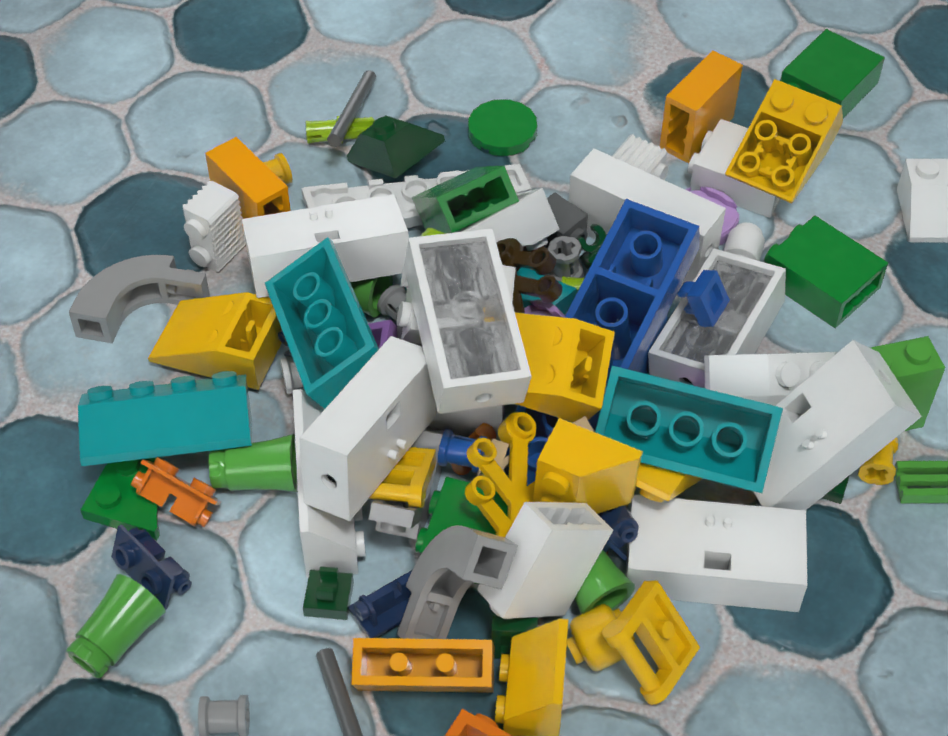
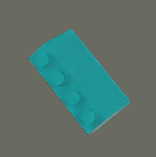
(321, 322)
(164, 418)
(690, 428)

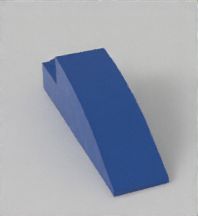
(628, 294)

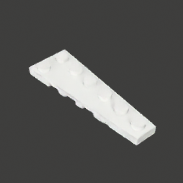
(403, 191)

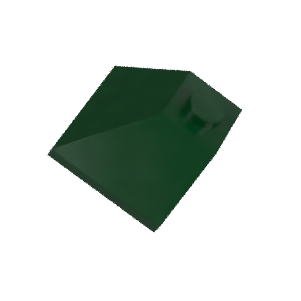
(393, 146)

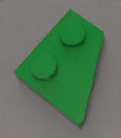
(116, 502)

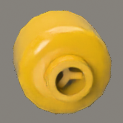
(587, 639)

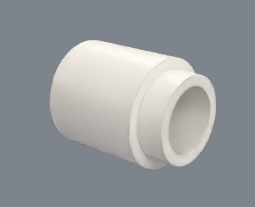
(745, 241)

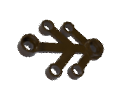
(541, 261)

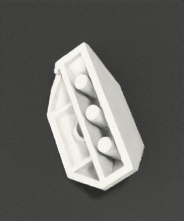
(761, 376)

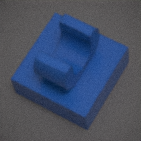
(705, 297)

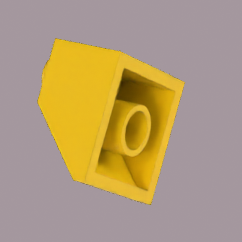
(586, 469)
(534, 681)

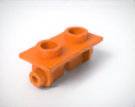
(162, 481)

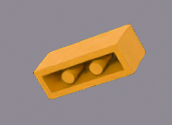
(423, 665)

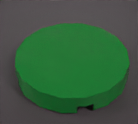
(502, 127)

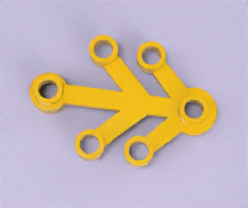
(518, 432)

